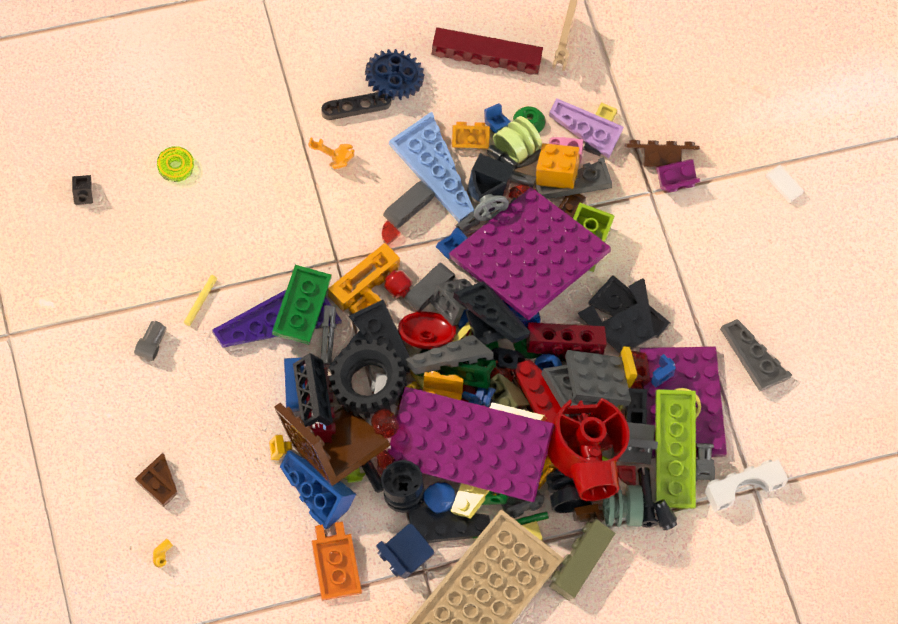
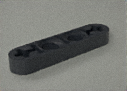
(355, 103)

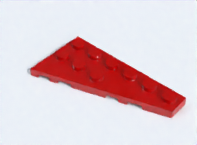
(541, 396)

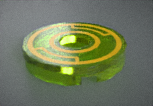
(172, 154)

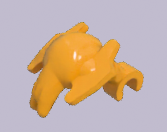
(340, 156)

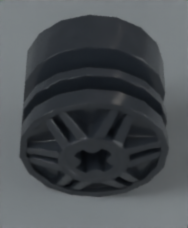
(403, 486)
(565, 495)

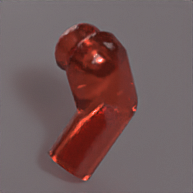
(517, 190)

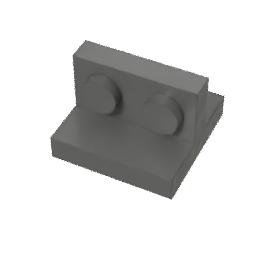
(640, 444)

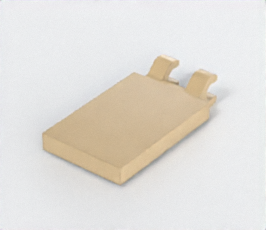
(562, 51)

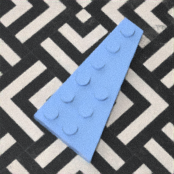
(432, 163)

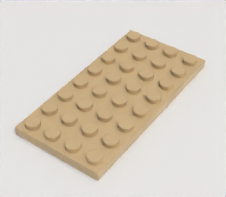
(492, 578)

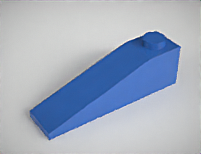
(325, 501)

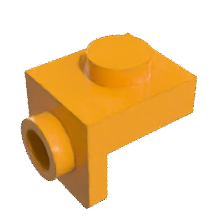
(367, 300)

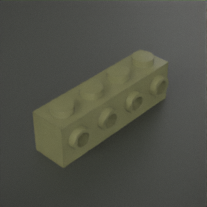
(582, 559)

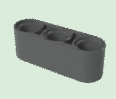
(408, 204)
(422, 292)

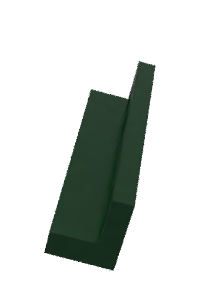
(471, 373)

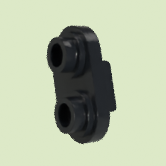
(507, 358)

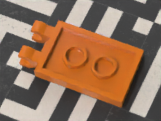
(335, 563)

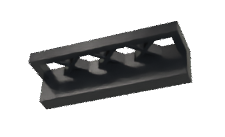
(316, 387)

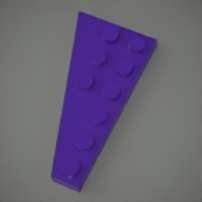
(257, 323)

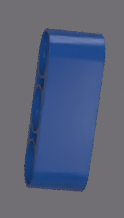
(290, 384)

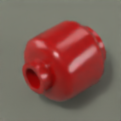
(398, 284)

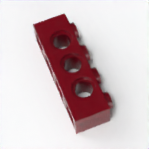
(562, 337)

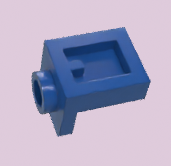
(664, 372)

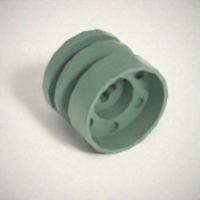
(624, 506)

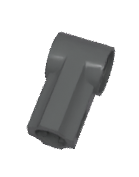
(149, 345)

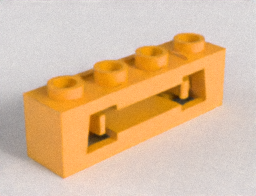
(386, 262)

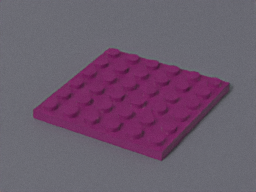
(530, 253)

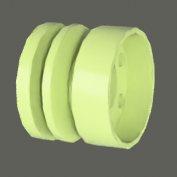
(518, 139)

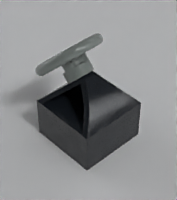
(489, 185)

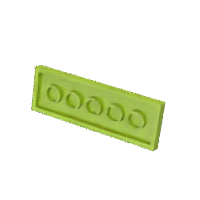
(676, 448)

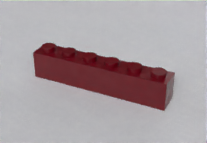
(487, 51)

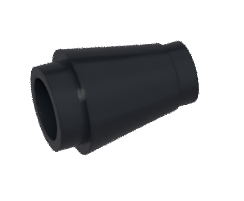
(665, 515)

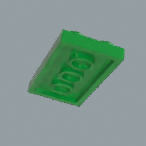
(302, 304)

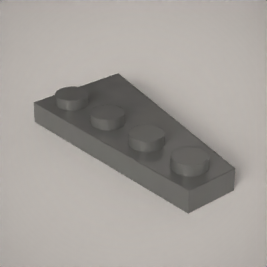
(588, 179)
(449, 355)
(758, 363)

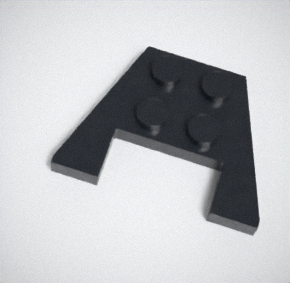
(628, 327)

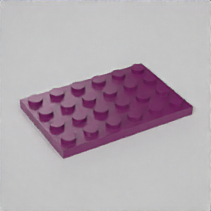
(697, 372)

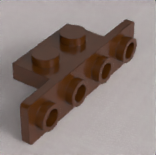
(661, 154)

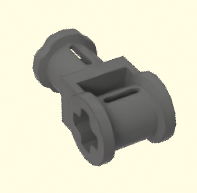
(704, 463)

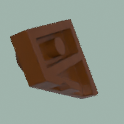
(158, 481)

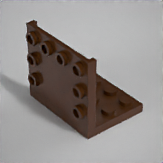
(350, 446)

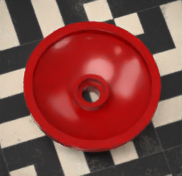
(426, 330)

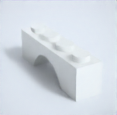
(768, 476)

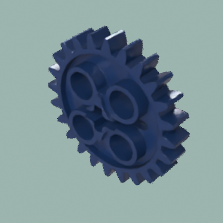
(394, 74)

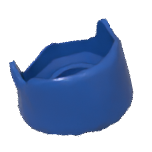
(440, 497)

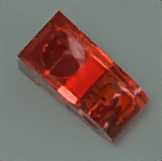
(642, 369)

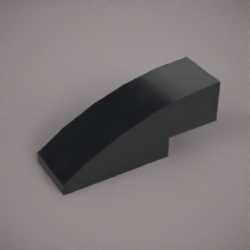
(637, 411)

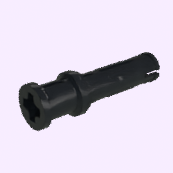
(648, 505)

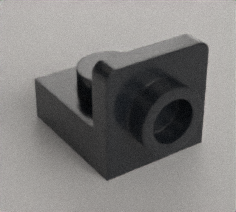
(82, 189)

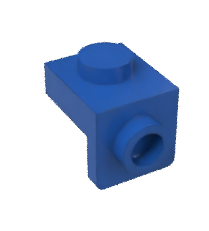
(495, 118)
(450, 243)

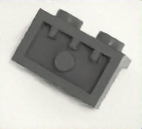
(516, 507)

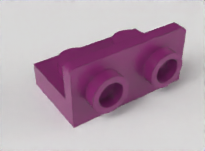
(677, 175)

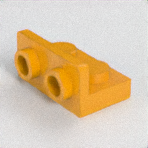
(470, 136)

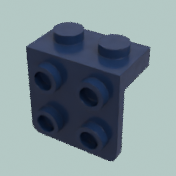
(405, 551)

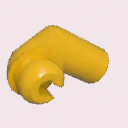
(159, 556)

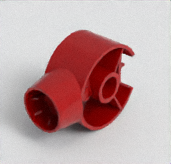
(583, 454)

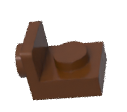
(588, 512)

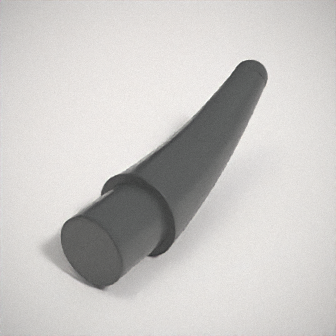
(531, 159)

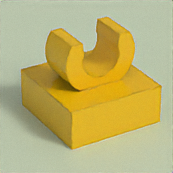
(279, 447)

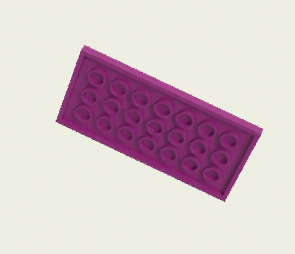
(471, 443)

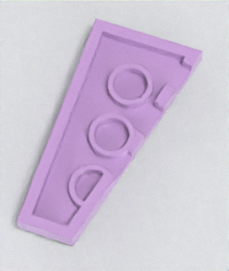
(587, 126)

